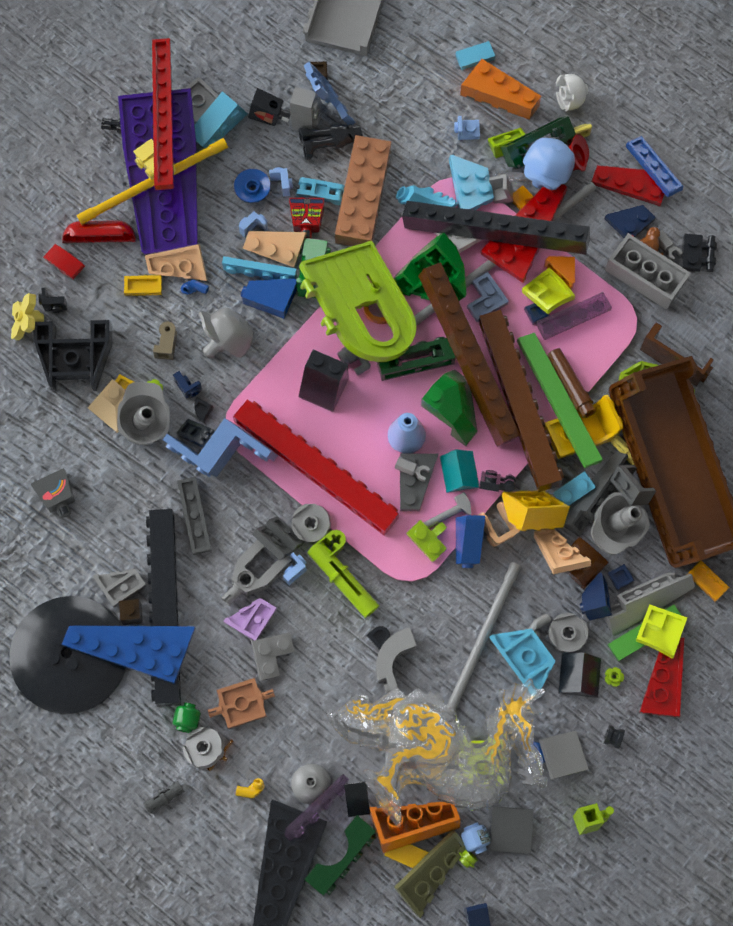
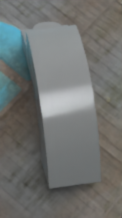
(394, 646)

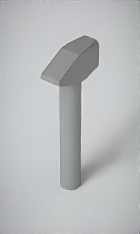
(463, 504)

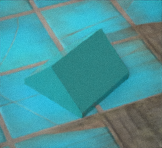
(459, 470)

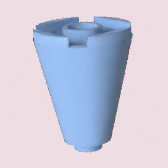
(406, 434)

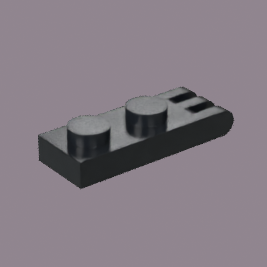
(195, 432)

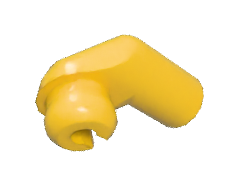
(251, 791)

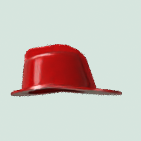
(581, 152)

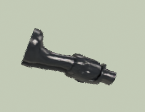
(339, 136)

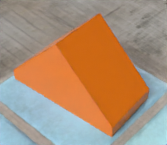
(563, 267)

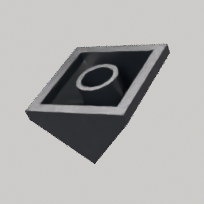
(579, 674)

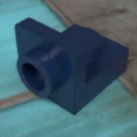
(183, 384)

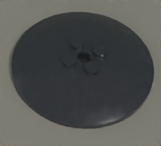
(49, 678)

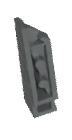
(585, 507)

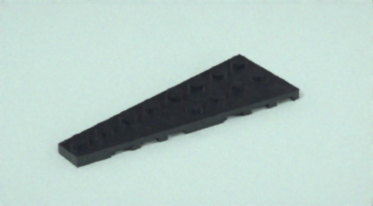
(284, 865)

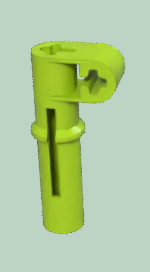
(340, 574)

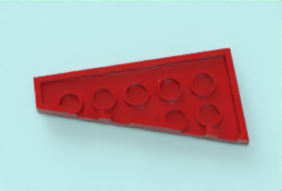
(517, 258)

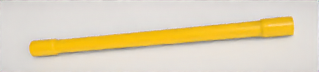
(93, 212)

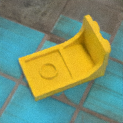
(601, 427)

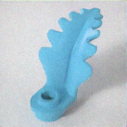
(423, 195)

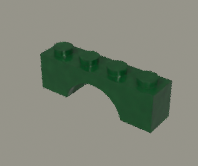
(324, 876)

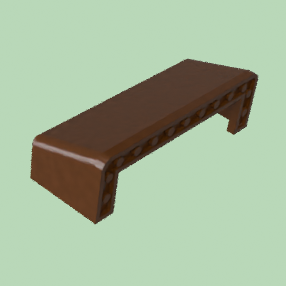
(677, 460)

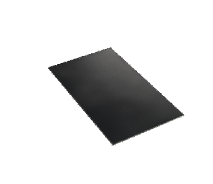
(357, 799)

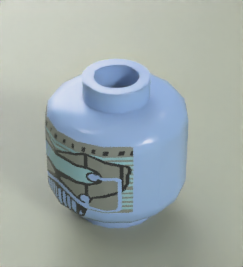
(475, 838)

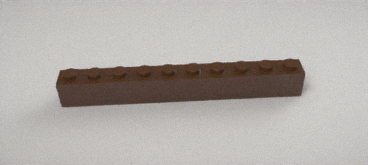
(469, 354)
(520, 401)

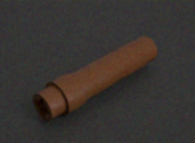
(580, 398)

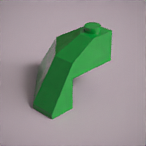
(438, 250)
(452, 404)

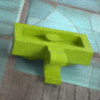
(427, 539)

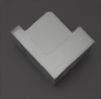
(501, 189)

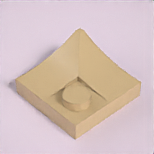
(106, 404)

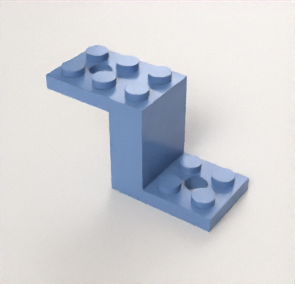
(219, 448)

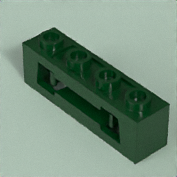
(564, 132)
(442, 357)

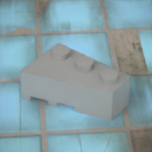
(305, 109)

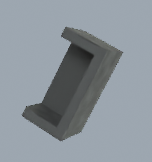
(629, 486)

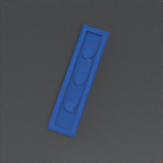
(654, 166)

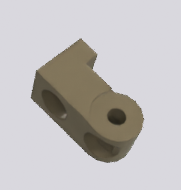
(167, 343)

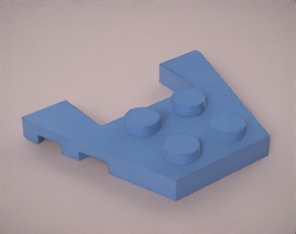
(326, 92)

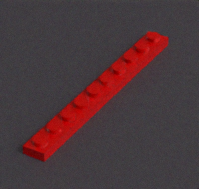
(162, 114)

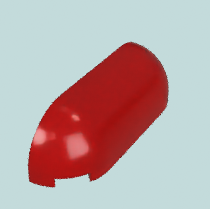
(99, 232)

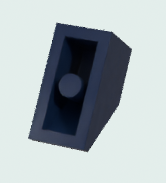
(596, 599)
(477, 915)

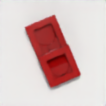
(64, 261)

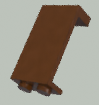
(664, 354)

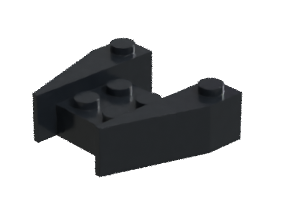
(73, 357)

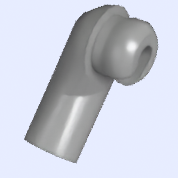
(540, 622)

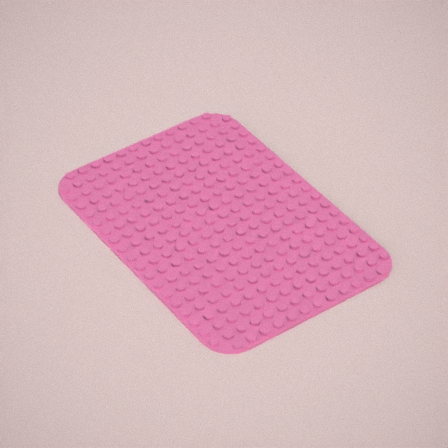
(359, 425)

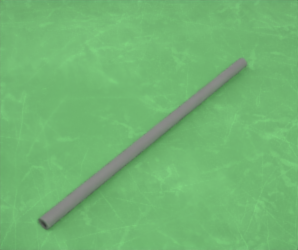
(488, 265)

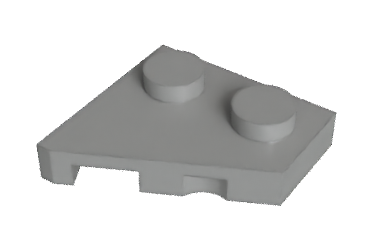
(120, 585)

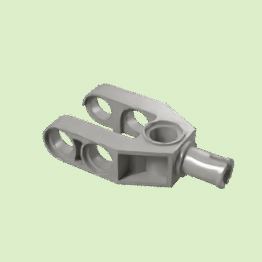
(256, 585)

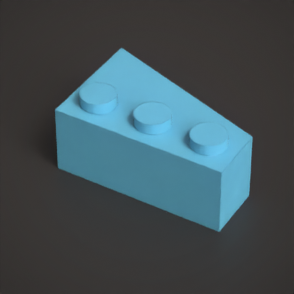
(218, 120)

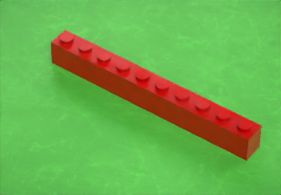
(316, 467)

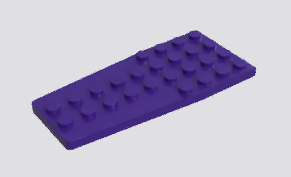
(167, 216)

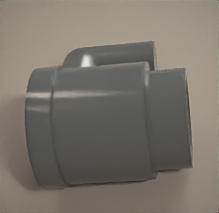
(348, 357)

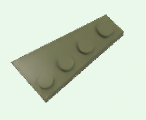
(423, 880)

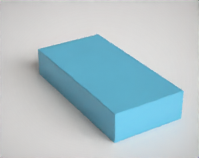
(471, 56)

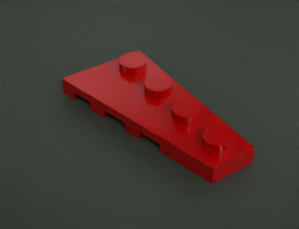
(629, 182)
(665, 685)

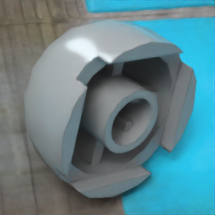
(304, 792)

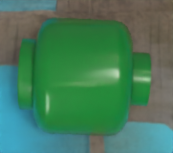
(186, 718)

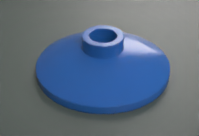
(252, 178)

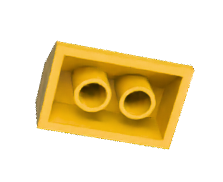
(534, 510)

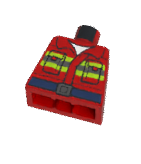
(307, 214)

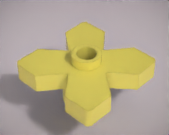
(25, 316)

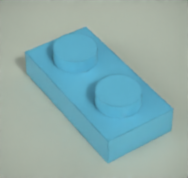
(575, 489)

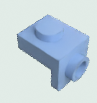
(282, 174)
(251, 222)

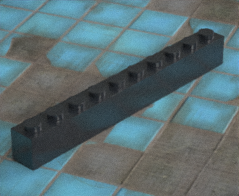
(496, 227)
(164, 591)

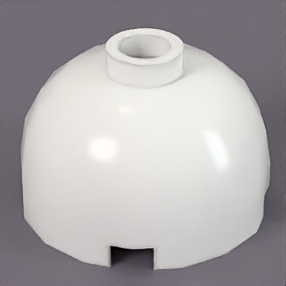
(571, 91)

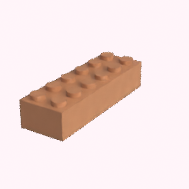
(363, 191)

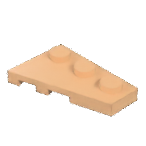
(278, 246)
(179, 262)

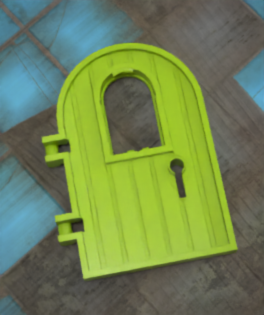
(344, 287)

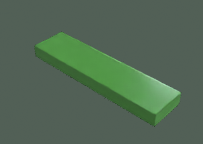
(627, 643)

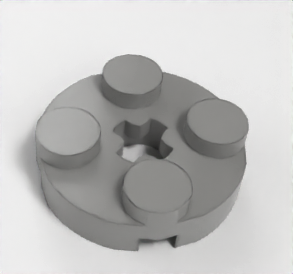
(300, 522)
(573, 623)
(211, 755)

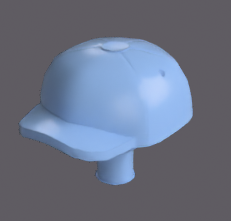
(548, 163)

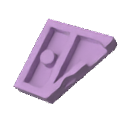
(252, 619)

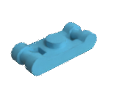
(320, 189)

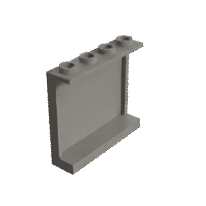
(343, 24)

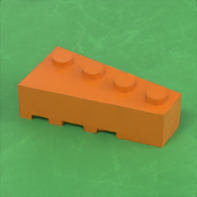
(497, 88)
(418, 824)

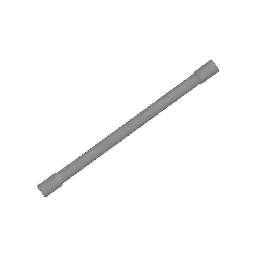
(509, 579)

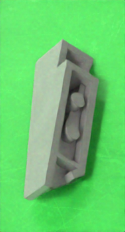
(635, 602)

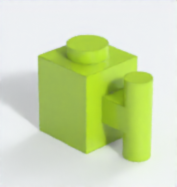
(591, 818)

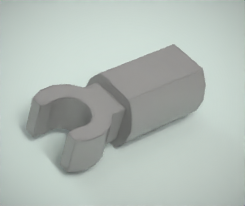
(667, 246)
(411, 468)

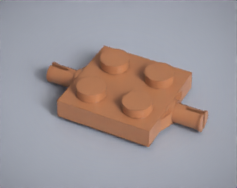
(241, 703)

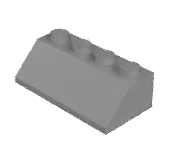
(647, 271)

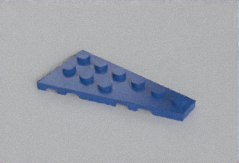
(146, 649)

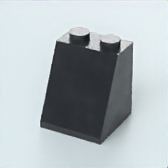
(323, 380)

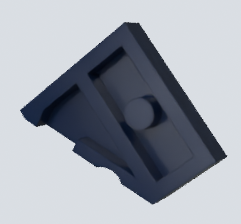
(630, 220)

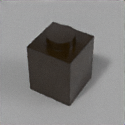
(130, 612)

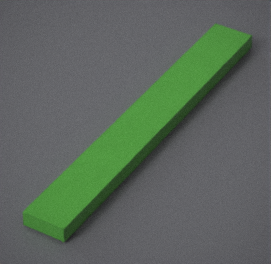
(559, 400)

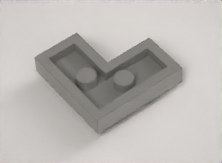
(265, 653)

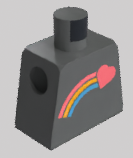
(55, 492)

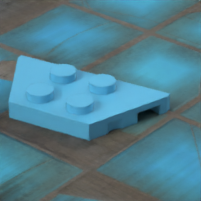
(470, 183)
(525, 655)

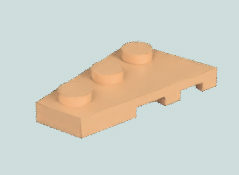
(558, 552)

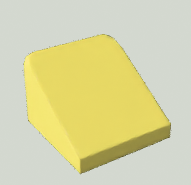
(584, 130)

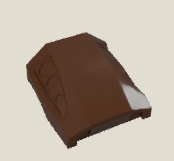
(585, 575)

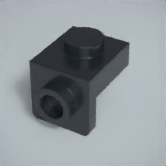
(52, 304)

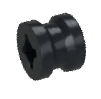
(614, 736)

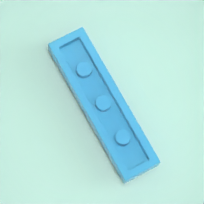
(252, 269)

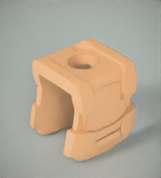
(491, 536)

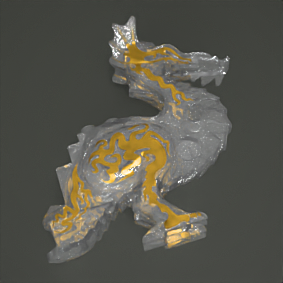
(433, 750)

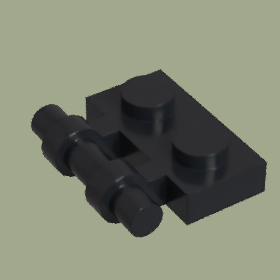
(692, 252)
(494, 482)

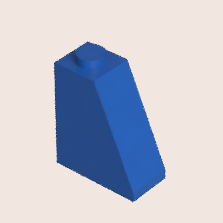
(270, 295)
(469, 539)

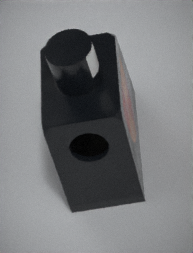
(267, 108)

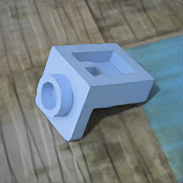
(467, 129)
(292, 573)

